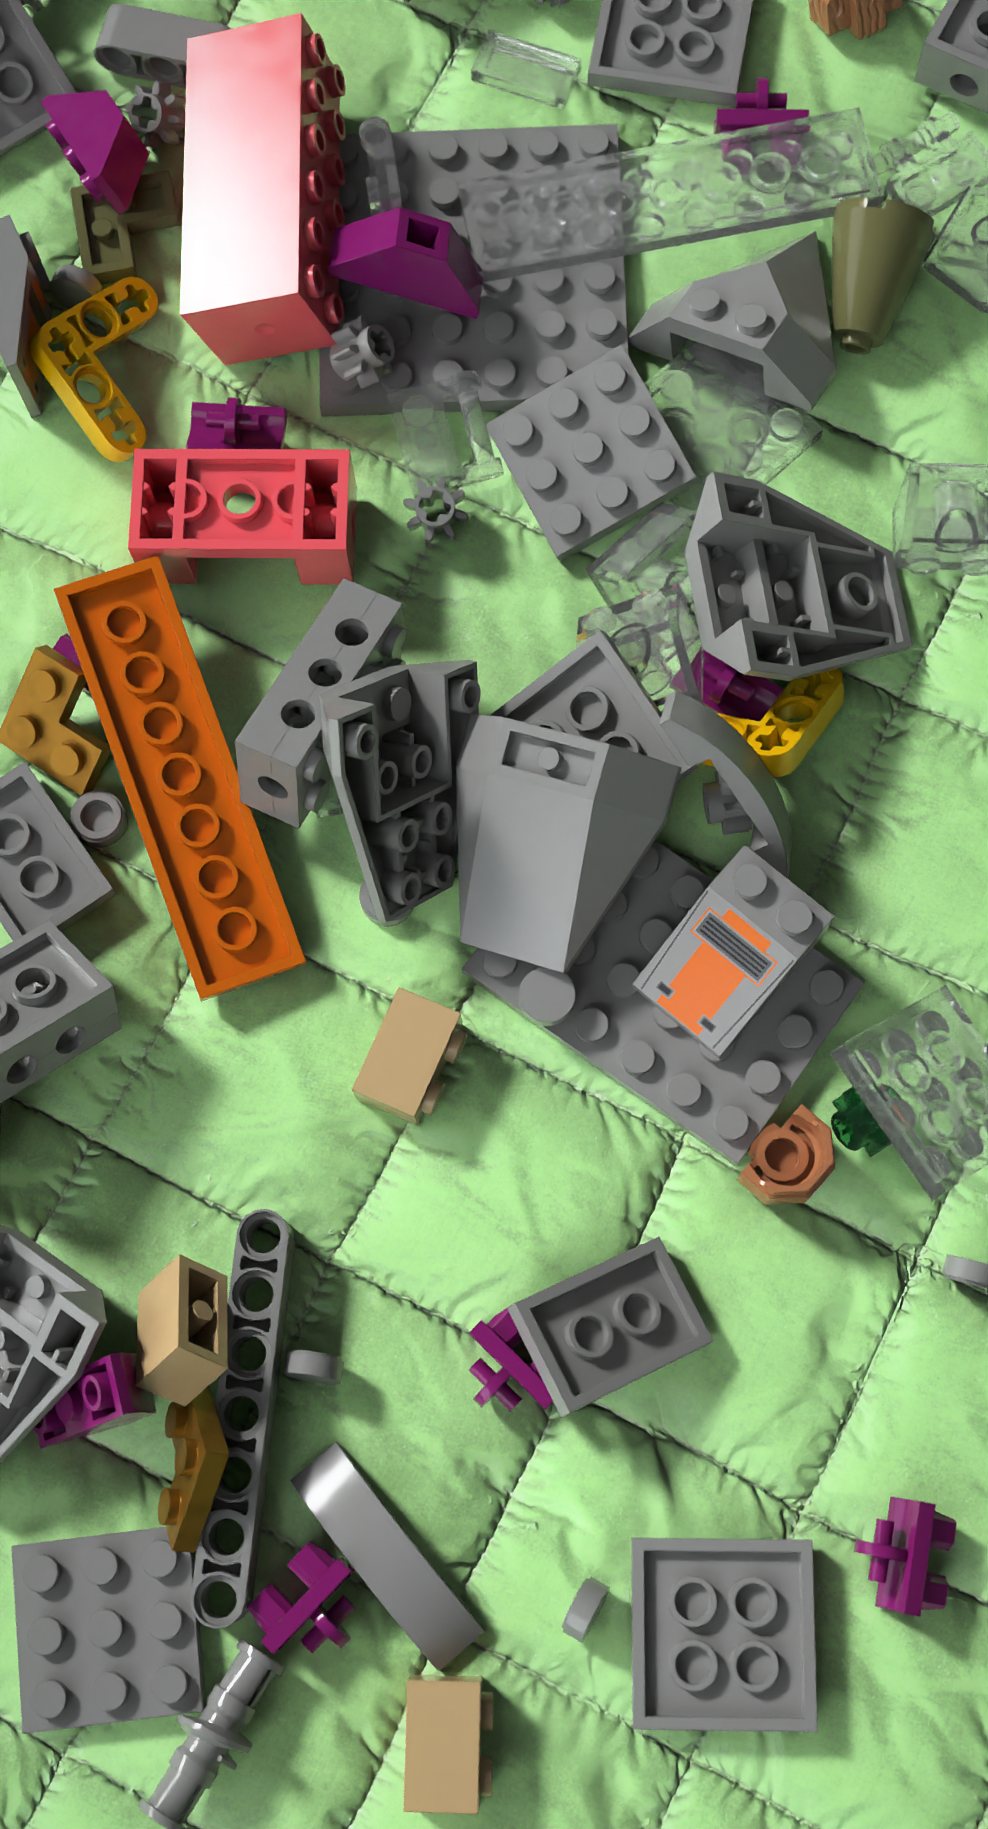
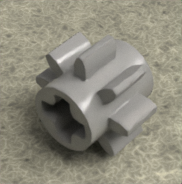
(144, 110)
(362, 352)
(427, 498)
(724, 807)

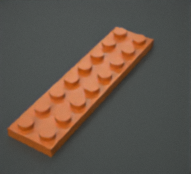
(179, 778)

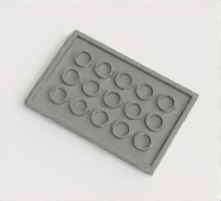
(650, 1055)

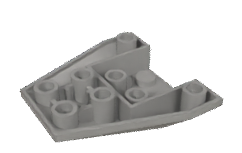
(394, 769)
(549, 835)

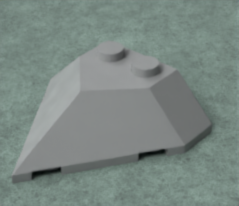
(759, 311)

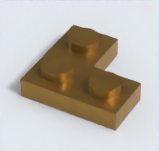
(41, 726)
(198, 1469)

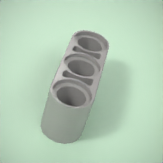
(149, 43)

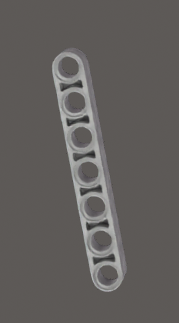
(255, 1444)

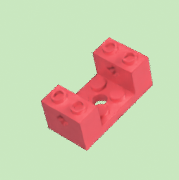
(299, 510)

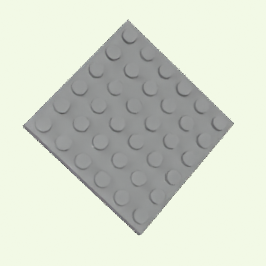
(528, 325)

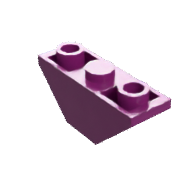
(98, 144)
(408, 258)
(97, 1402)

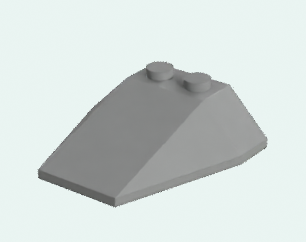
(787, 586)
(46, 1333)

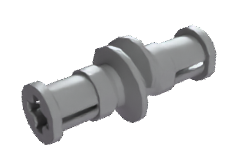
(211, 1737)

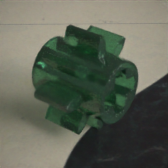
(856, 1125)

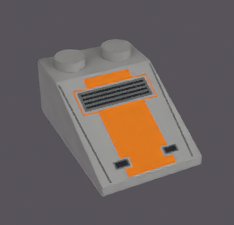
(22, 311)
(733, 951)

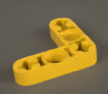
(82, 349)
(798, 736)

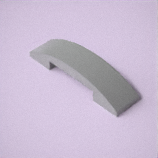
(705, 735)
(386, 1557)

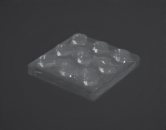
(725, 420)
(926, 1088)

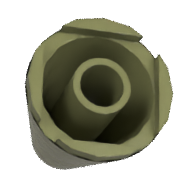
(874, 267)

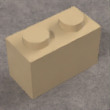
(409, 1057)
(182, 1331)
(444, 1744)

